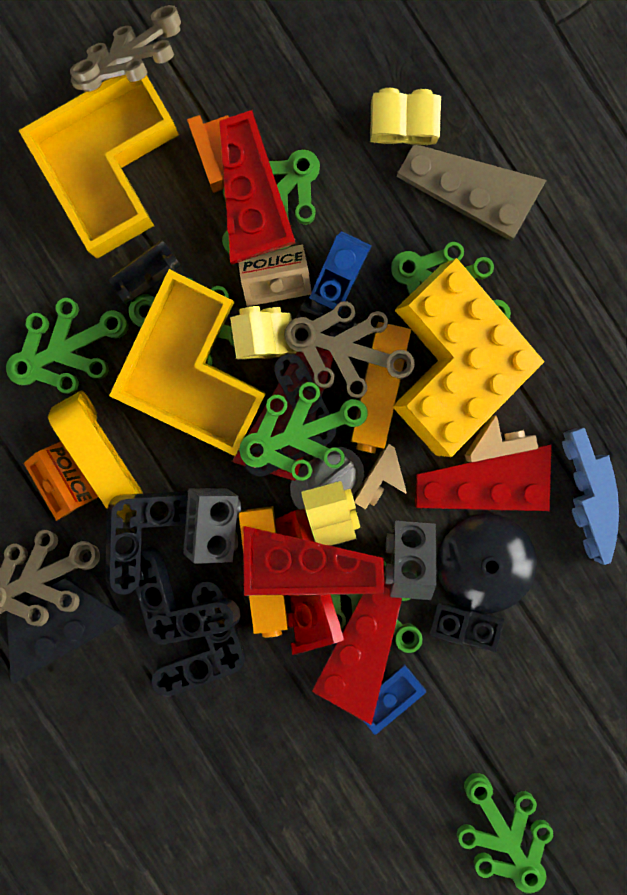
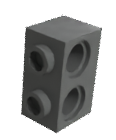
(203, 526)
(417, 560)

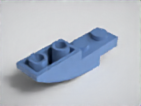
(599, 507)

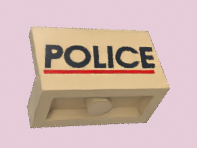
(275, 276)

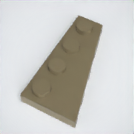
(476, 189)

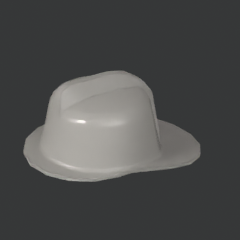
(349, 473)

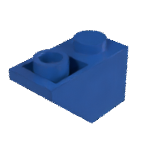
(340, 270)

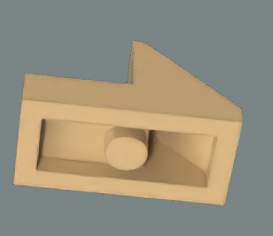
(490, 444)
(384, 469)

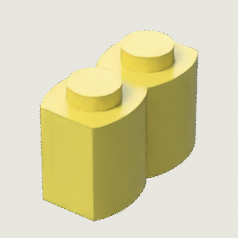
(405, 117)
(260, 333)
(331, 513)

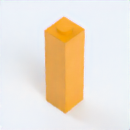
(381, 390)
(267, 611)

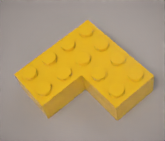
(84, 153)
(477, 355)
(169, 370)

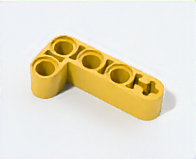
(91, 450)

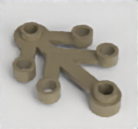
(127, 48)
(343, 347)
(33, 577)

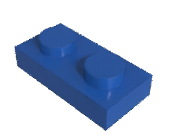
(395, 697)

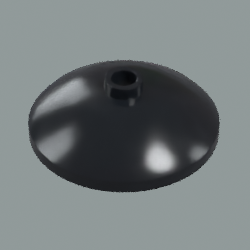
(466, 553)

